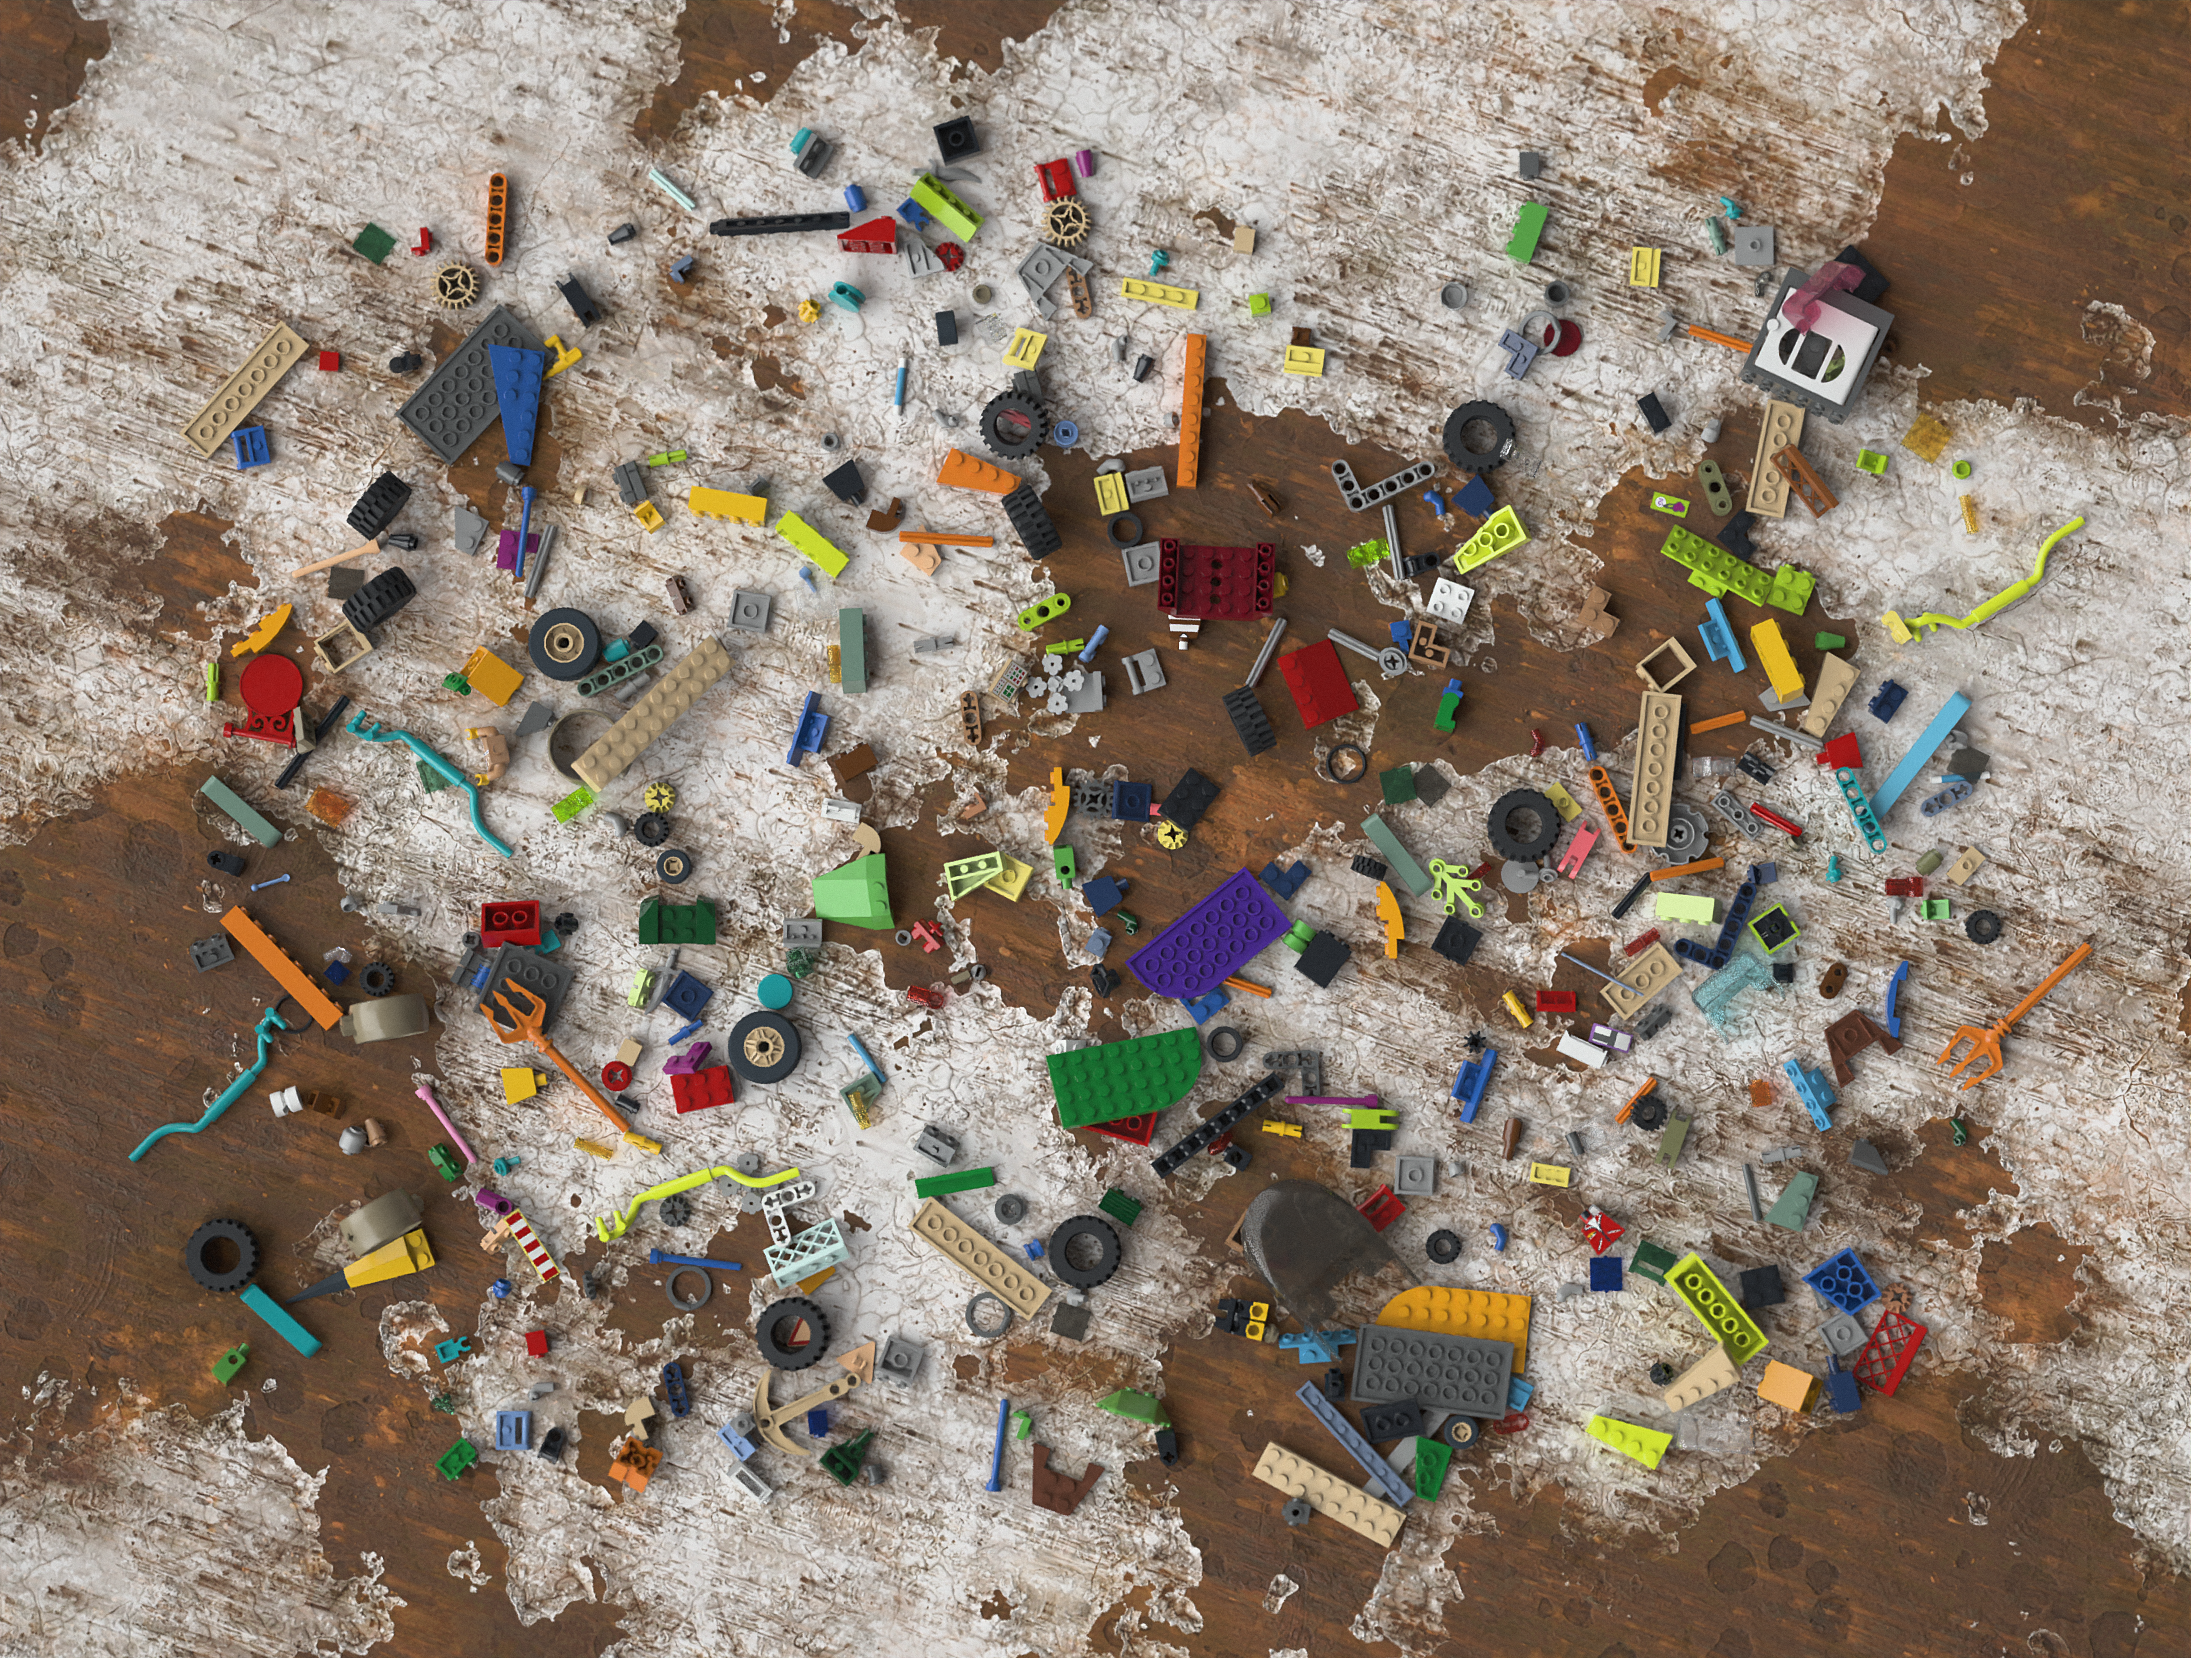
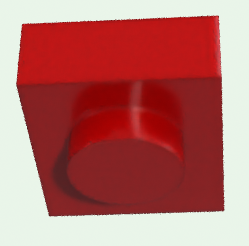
(426, 240)

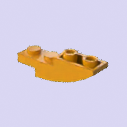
(271, 628)
(1056, 814)
(1389, 911)

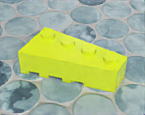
(812, 544)
(1637, 1442)

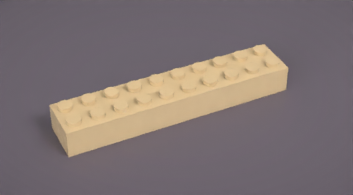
(653, 714)

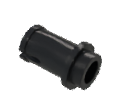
(628, 1104)

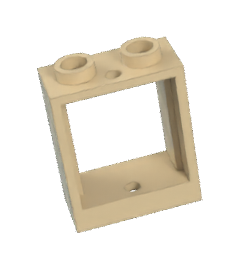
(321, 651)
(1679, 653)

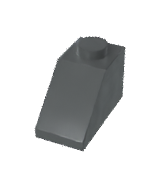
(535, 720)

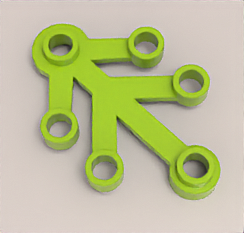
(1455, 885)

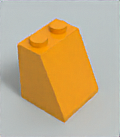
(491, 676)
(1789, 1387)

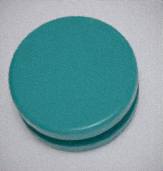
(847, 296)
(775, 991)

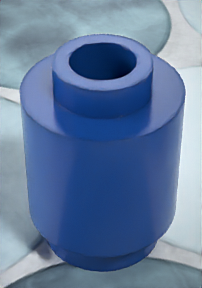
(855, 198)

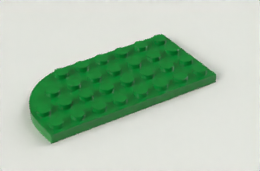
(1124, 1077)

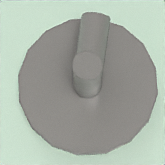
(1520, 876)

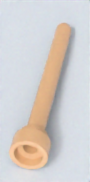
(371, 547)

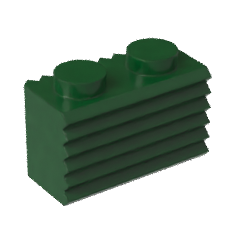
(1120, 1206)

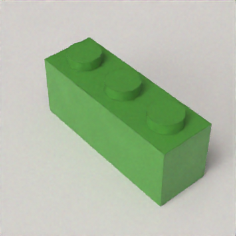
(1526, 232)

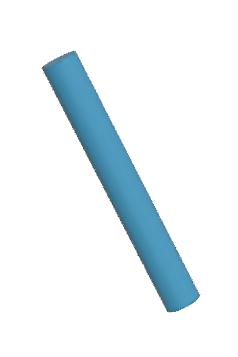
(866, 1057)

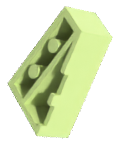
(973, 872)
(1689, 908)

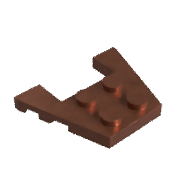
(1851, 1036)
(1058, 1491)

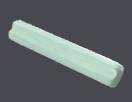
(671, 189)

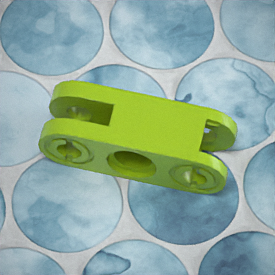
(1037, 620)
(1370, 1119)

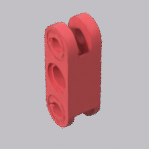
(1578, 849)

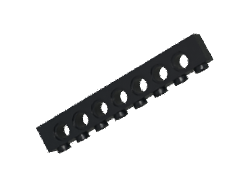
(1217, 1125)

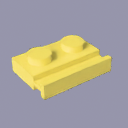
(1645, 267)
(1304, 360)
(1111, 493)

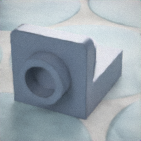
(684, 266)
(1098, 941)

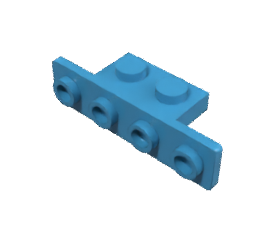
(1720, 638)
(1813, 1091)
(1309, 1351)

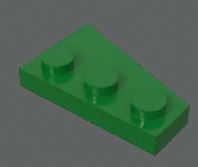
(1430, 1467)

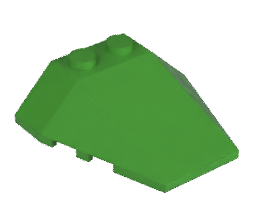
(856, 894)
(1136, 1406)

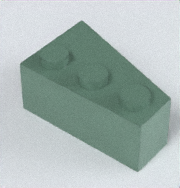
(1793, 1203)

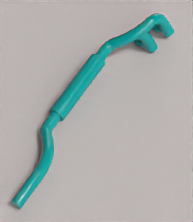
(439, 765)
(229, 1096)

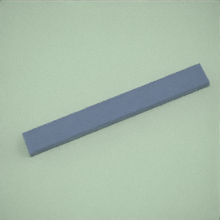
(1355, 1444)

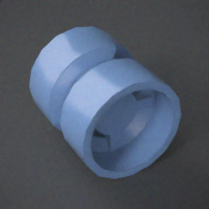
(1065, 434)

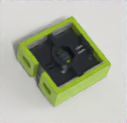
(1774, 936)

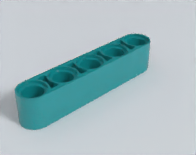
(1854, 803)
(281, 1320)

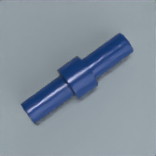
(685, 1032)

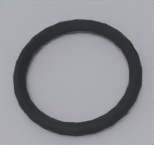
(1340, 747)
(288, 1030)

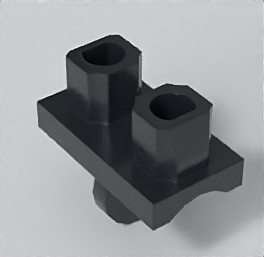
(405, 363)
(1756, 768)
(1334, 1386)

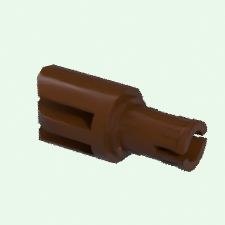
(1265, 500)
(1511, 1135)

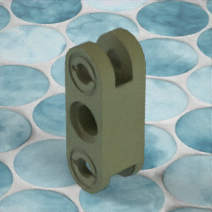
(1710, 478)
(1672, 1139)

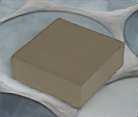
(960, 977)

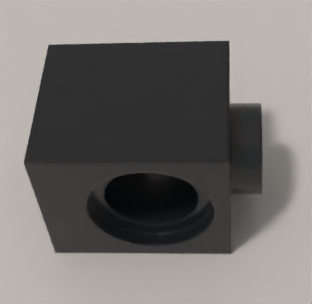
(643, 635)
(1246, 1157)

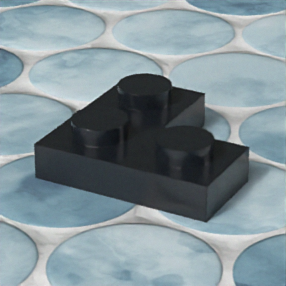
(1733, 535)
(1363, 1142)

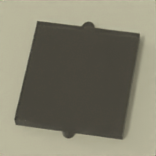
(344, 582)
(1968, 763)
(1430, 785)
(1070, 1321)

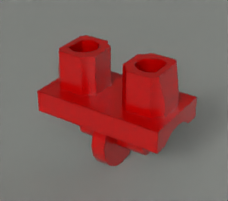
(931, 932)

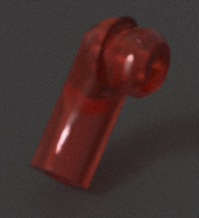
(1539, 745)
(1219, 1145)

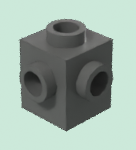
(1301, 1517)

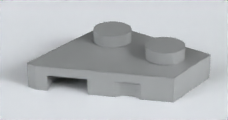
(468, 530)

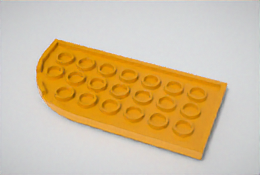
(1463, 1314)

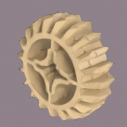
(1058, 218)
(452, 292)

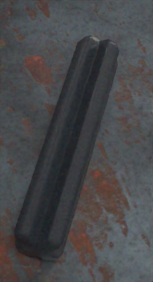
(1632, 896)

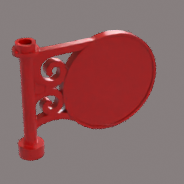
(270, 689)

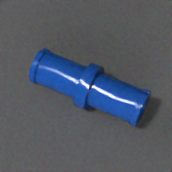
(1586, 741)

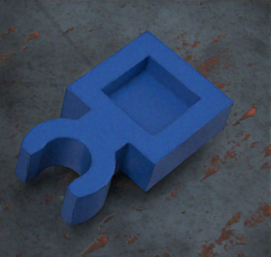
(911, 212)

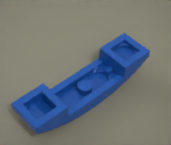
(1892, 1022)

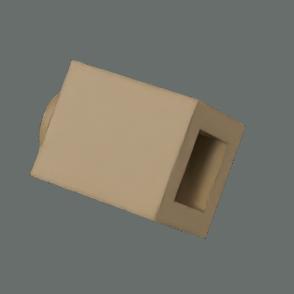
(1244, 240)
(630, 1051)

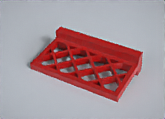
(1904, 1360)

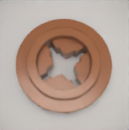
(1895, 1306)

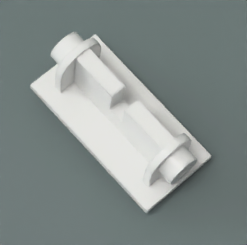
(841, 810)

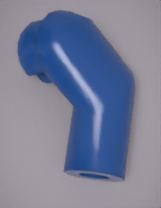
(1435, 498)
(1500, 1234)

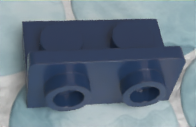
(1888, 700)

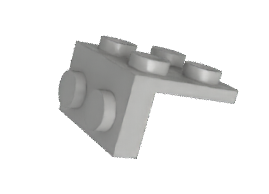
(1090, 697)

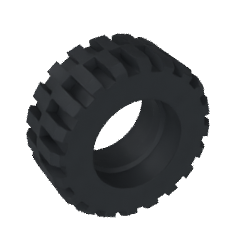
(1452, 436)
(1031, 522)
(379, 599)
(1524, 799)
(1058, 1247)
(197, 1248)
(767, 1334)

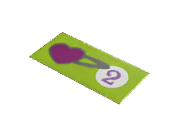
(1669, 504)

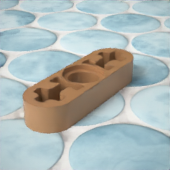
(1087, 304)
(964, 705)

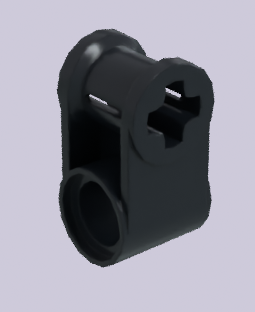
(1420, 564)
(229, 863)
(1166, 1443)
(552, 1446)

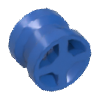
(1034, 1249)

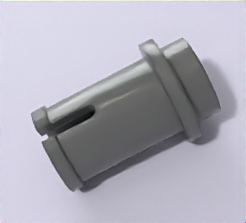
(1574, 1144)

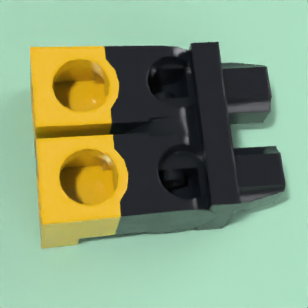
(1237, 1316)

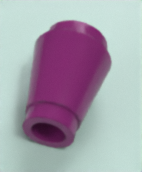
(1085, 162)

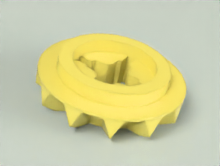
(667, 802)
(1167, 841)

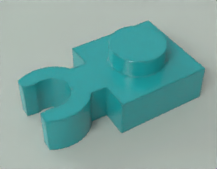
(549, 943)
(449, 1349)

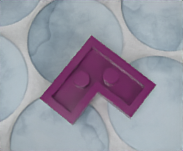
(509, 548)
(690, 1062)

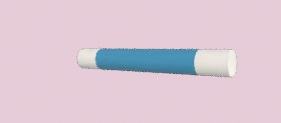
(900, 387)
(1954, 778)

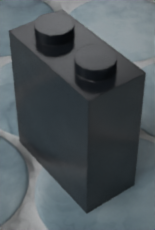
(1323, 958)

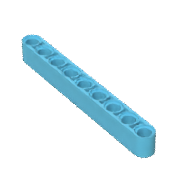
(1916, 757)

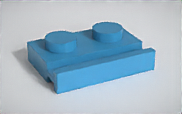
(1518, 1393)

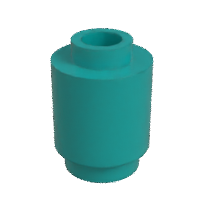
(800, 140)
(616, 650)

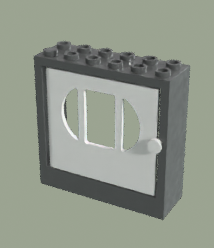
(1845, 322)

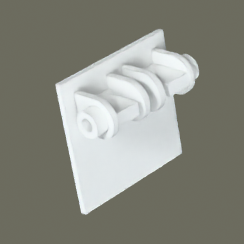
(1450, 600)

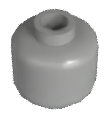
(352, 1140)

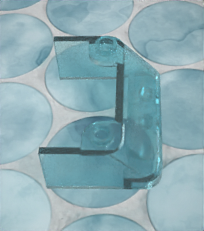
(1726, 983)

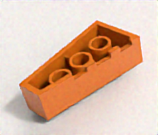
(973, 474)

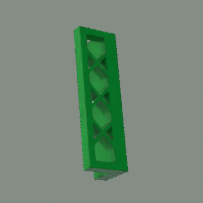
(954, 1182)

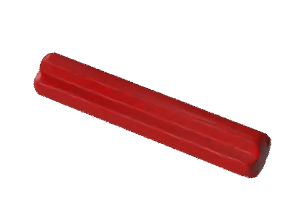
(1776, 820)

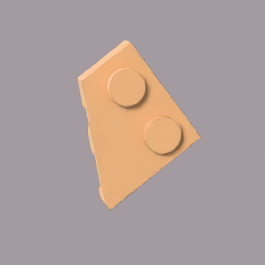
(922, 555)

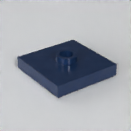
(1131, 801)
(687, 996)

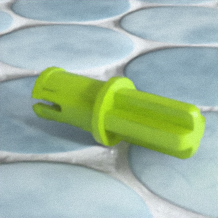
(667, 458)
(1065, 647)
(213, 682)

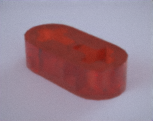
(1479, 873)
(1512, 1428)

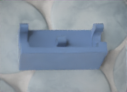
(741, 1447)

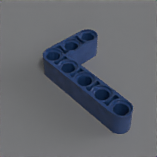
(1732, 937)

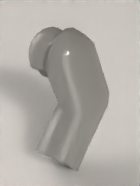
(1118, 346)
(1564, 1291)

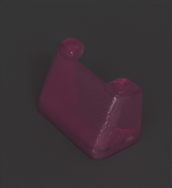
(1801, 306)

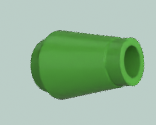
(1829, 641)

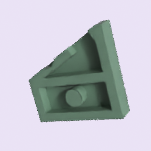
(868, 1088)

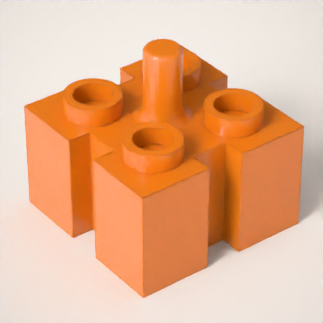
(635, 1464)

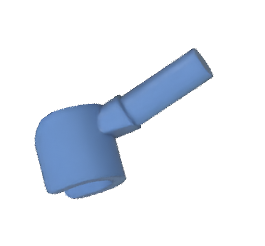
(805, 573)

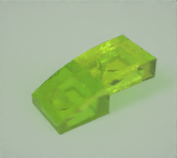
(1368, 553)
(571, 805)

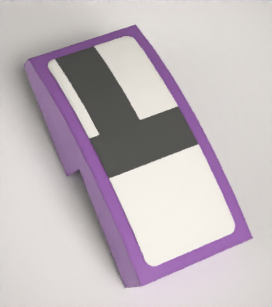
(1610, 1038)

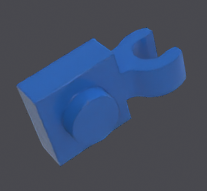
(1401, 633)

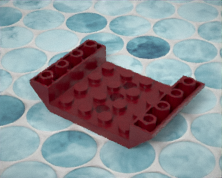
(1244, 577)

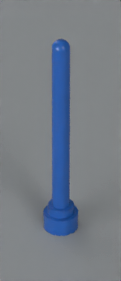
(528, 495)
(658, 1256)
(994, 1482)

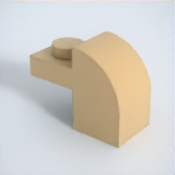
(868, 838)
(636, 1412)

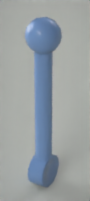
(285, 877)

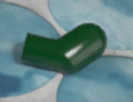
(1130, 922)
(1960, 1132)

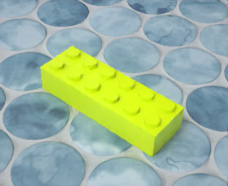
(1715, 1308)

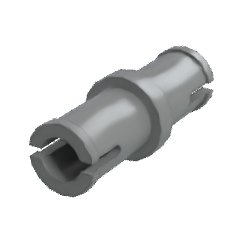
(933, 644)
(632, 687)
(1781, 1154)

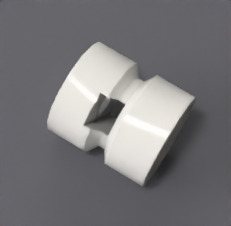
(286, 1101)

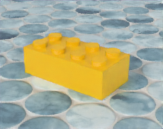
(728, 505)
(1777, 661)

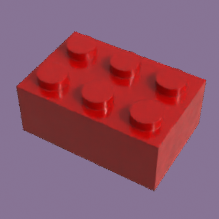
(511, 922)
(702, 1089)

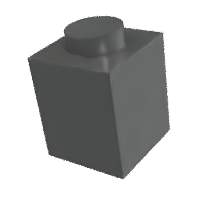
(1528, 165)

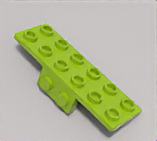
(1716, 569)

